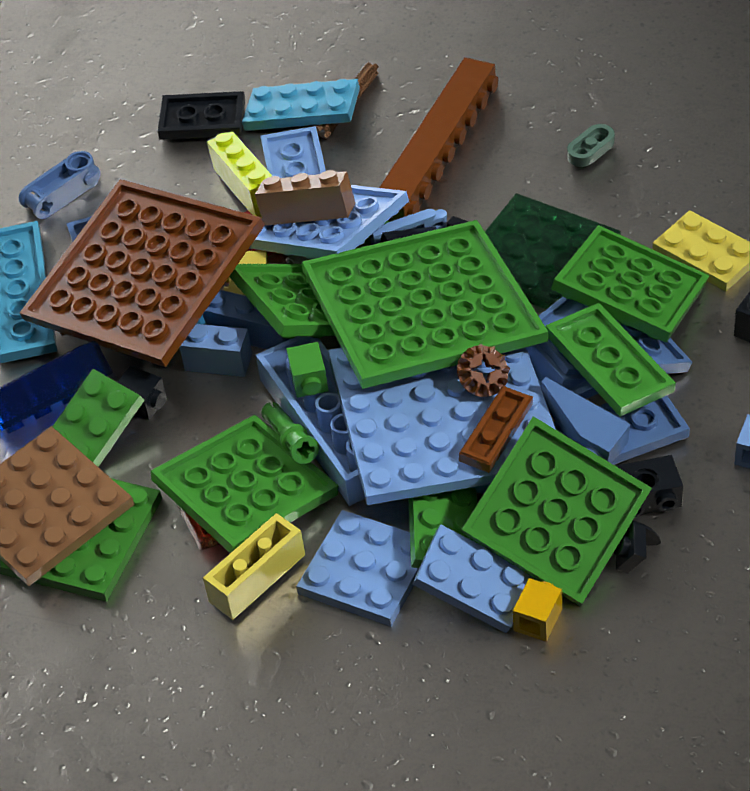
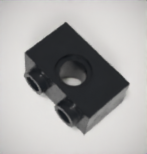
(664, 480)

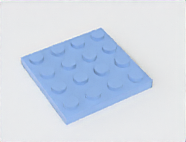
(332, 236)

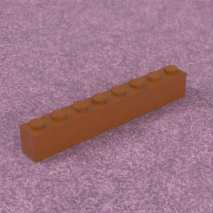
(441, 133)

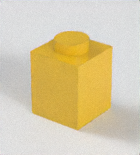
(537, 609)

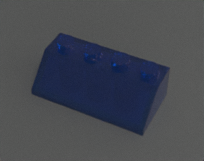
(49, 384)

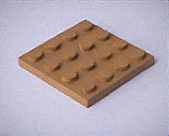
(52, 504)

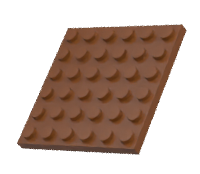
(142, 271)

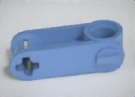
(60, 184)

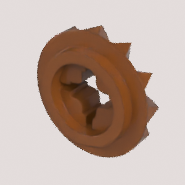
(474, 381)

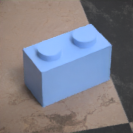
(217, 350)

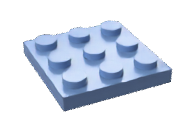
(361, 569)

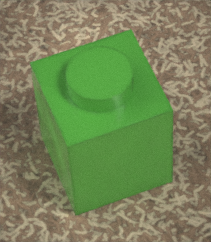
(307, 369)

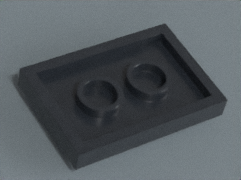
(201, 115)

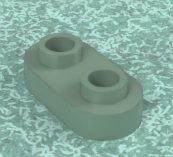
(590, 145)

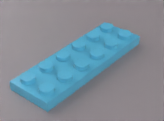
(20, 276)

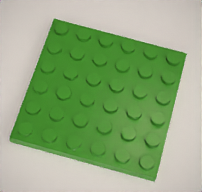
(422, 302)

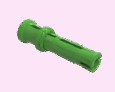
(293, 436)

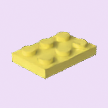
(707, 249)

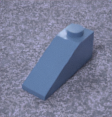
(585, 421)

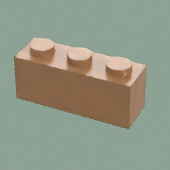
(305, 198)

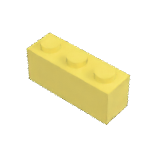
(254, 566)

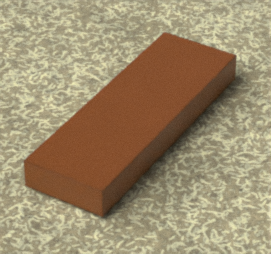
(495, 429)

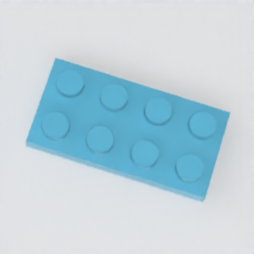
(301, 104)

